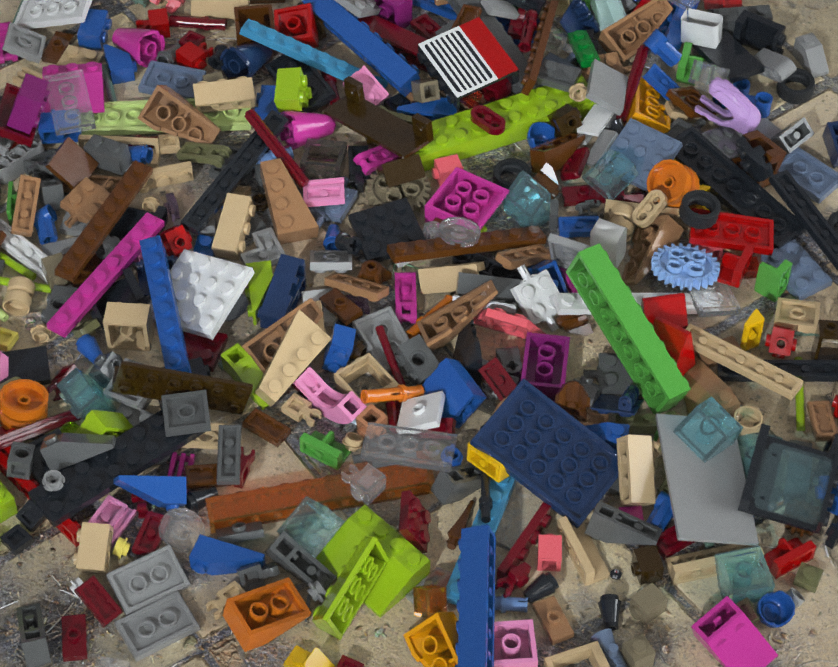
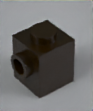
(565, 119)
(647, 565)

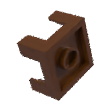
(773, 153)

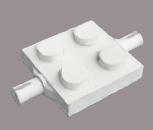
(536, 296)

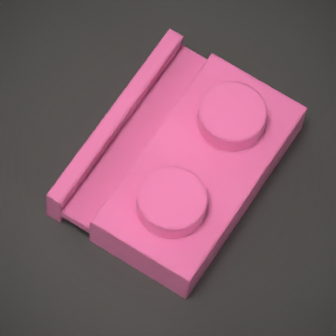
(373, 90)
(324, 192)
(116, 514)

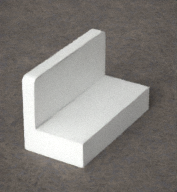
(594, 122)

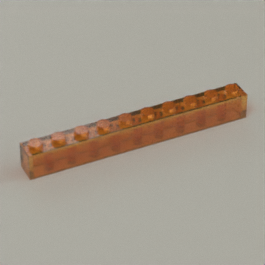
(279, 501)

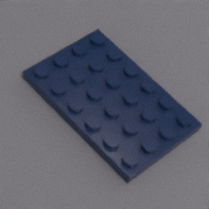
(549, 452)

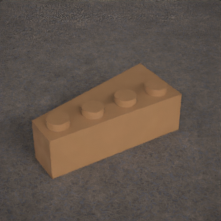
(287, 208)

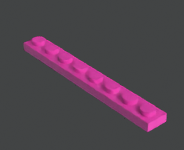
(104, 276)

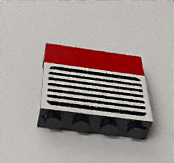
(466, 60)

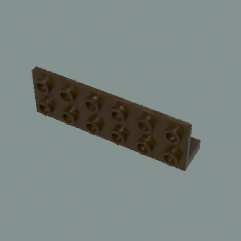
(379, 124)
(155, 381)

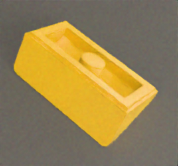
(752, 331)
(486, 464)

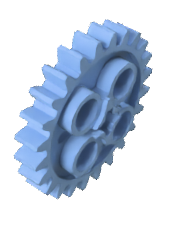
(685, 266)

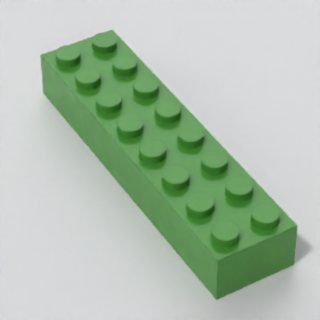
(627, 329)

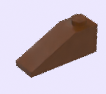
(555, 151)

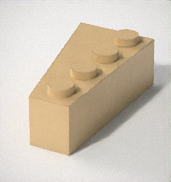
(295, 352)

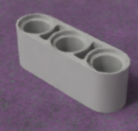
(775, 65)
(13, 162)

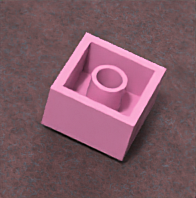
(515, 644)

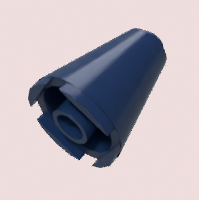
(244, 59)

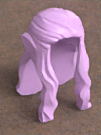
(741, 111)

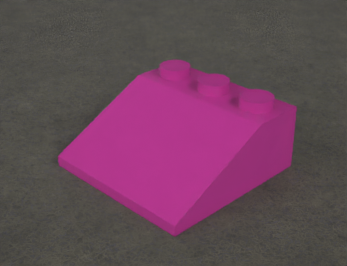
(94, 81)
(465, 197)

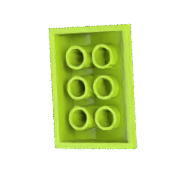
(405, 565)
(351, 587)

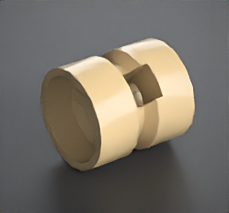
(622, 215)
(19, 296)
(749, 418)

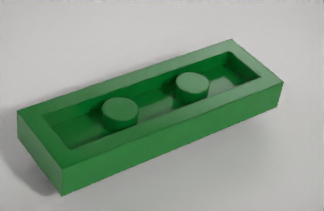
(583, 48)

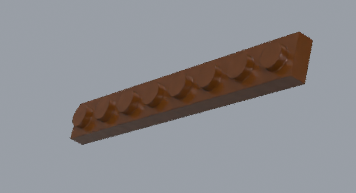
(539, 45)
(103, 221)
(488, 241)

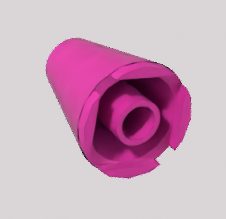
(139, 43)
(304, 126)

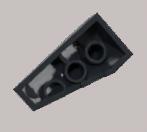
(469, 352)

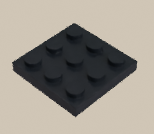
(383, 226)

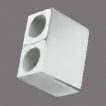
(701, 28)
(611, 238)

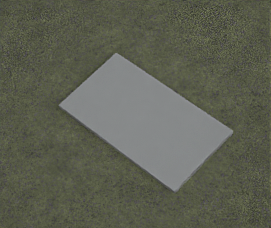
(704, 494)

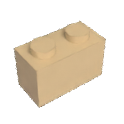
(94, 548)

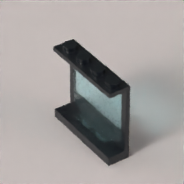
(789, 483)

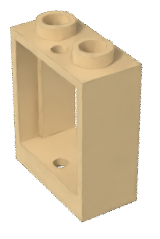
(358, 368)
(588, 651)

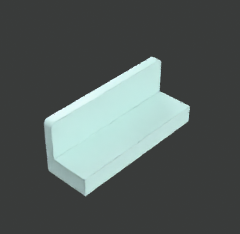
(607, 12)

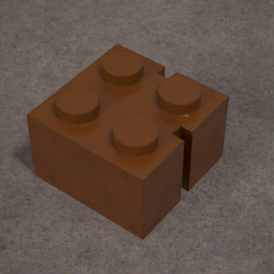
(261, 13)

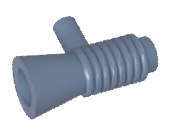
(609, 647)

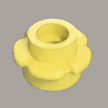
(121, 547)

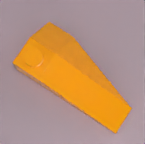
(648, 109)
(434, 640)

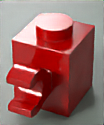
(157, 20)
(193, 56)

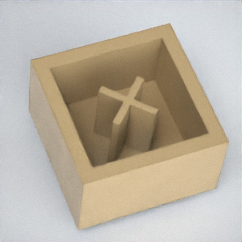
(128, 326)

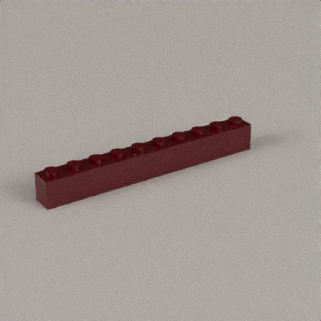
(407, 43)

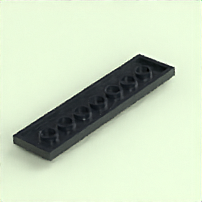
(735, 187)
(93, 477)

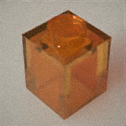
(429, 600)

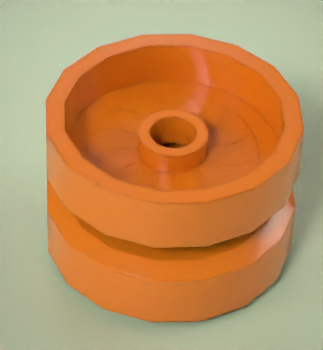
(673, 180)
(22, 403)

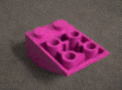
(732, 637)

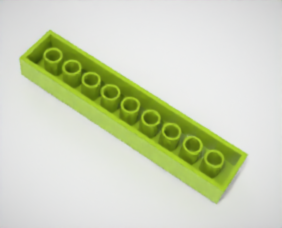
(462, 137)

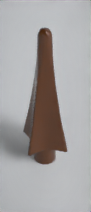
(455, 532)

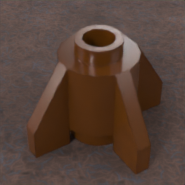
(548, 180)
(374, 272)
(574, 324)
(573, 399)

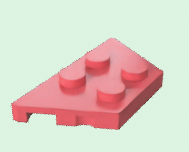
(500, 321)

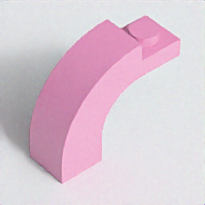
(332, 404)

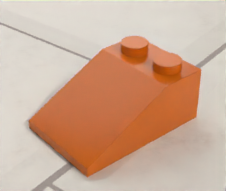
(265, 613)

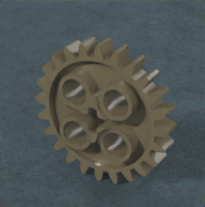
(417, 192)

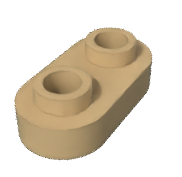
(649, 208)

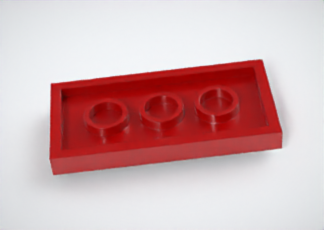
(735, 232)

